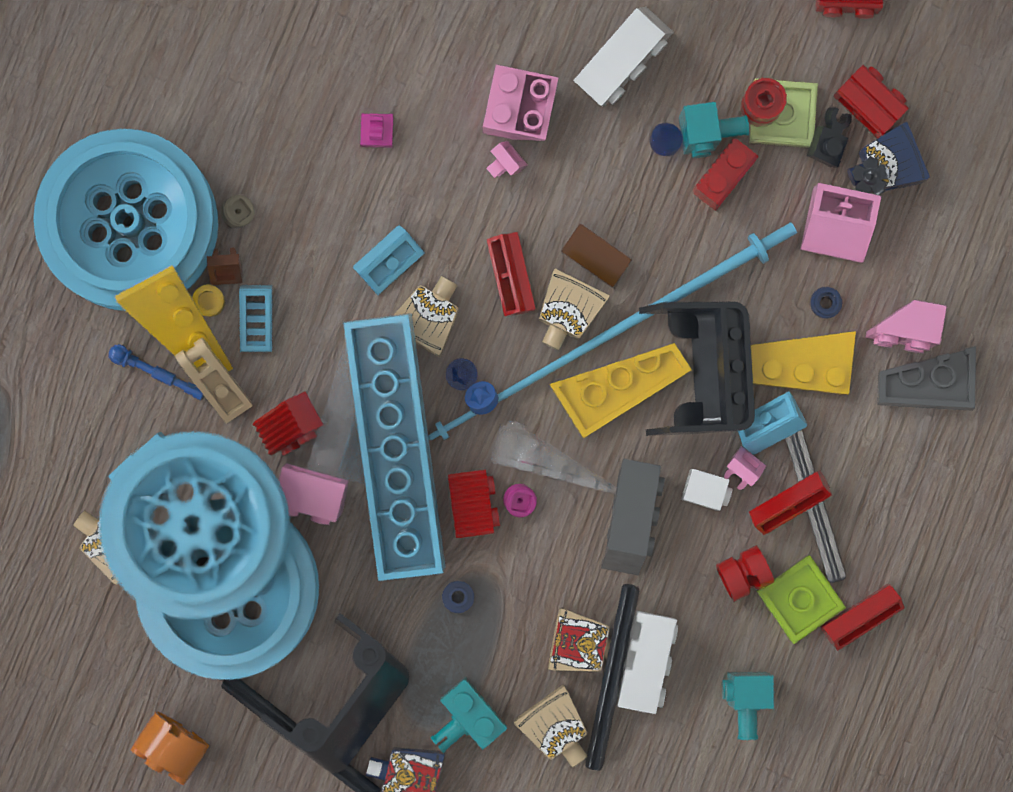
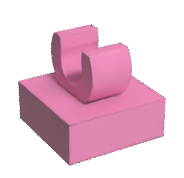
(507, 160)
(746, 467)

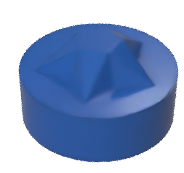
(481, 398)

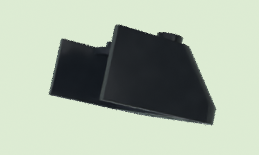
(719, 366)
(340, 742)

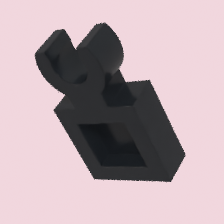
(828, 142)

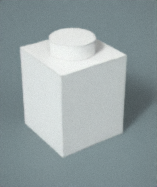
(706, 490)

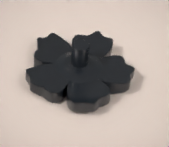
(871, 176)

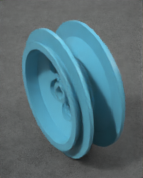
(108, 166)
(235, 570)
(247, 643)

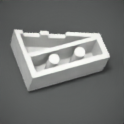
(647, 662)

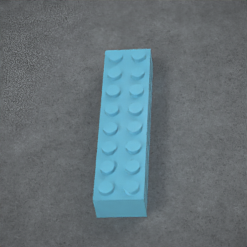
(394, 446)

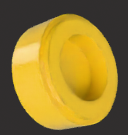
(209, 300)

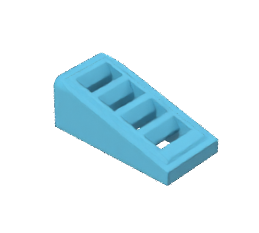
(255, 290)

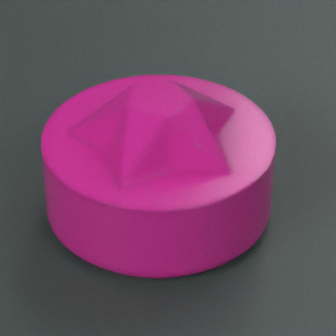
(520, 500)

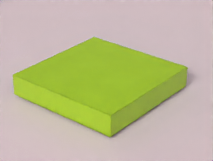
(801, 599)

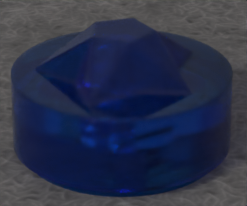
(666, 139)
(461, 374)

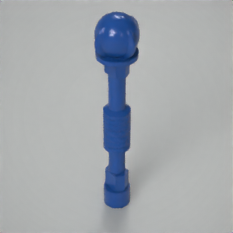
(121, 356)

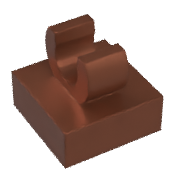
(224, 268)

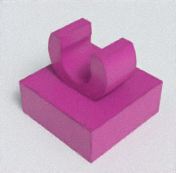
(376, 130)

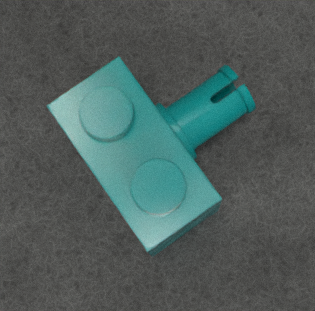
(704, 130)
(747, 694)
(469, 716)

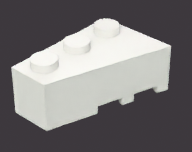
(624, 56)

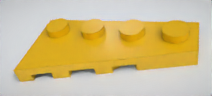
(170, 314)
(806, 363)
(610, 391)

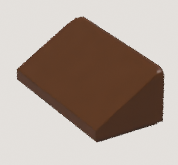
(596, 255)

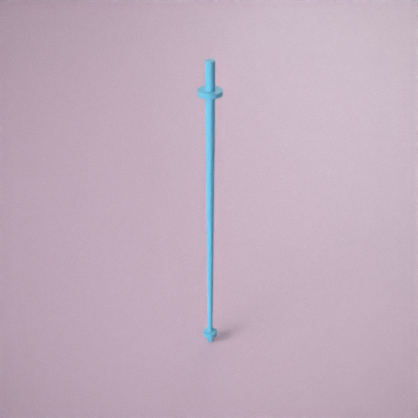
(709, 276)

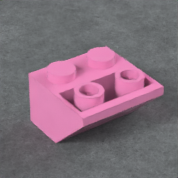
(519, 104)
(840, 222)
(913, 325)
(313, 493)

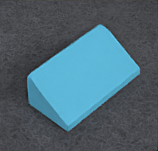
(388, 259)
(773, 423)

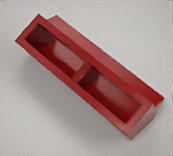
(511, 274)
(790, 503)
(863, 616)

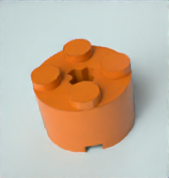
(170, 747)

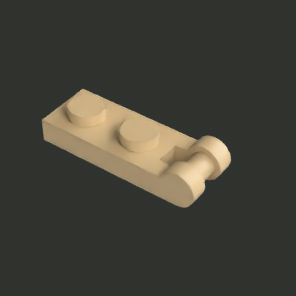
(214, 381)

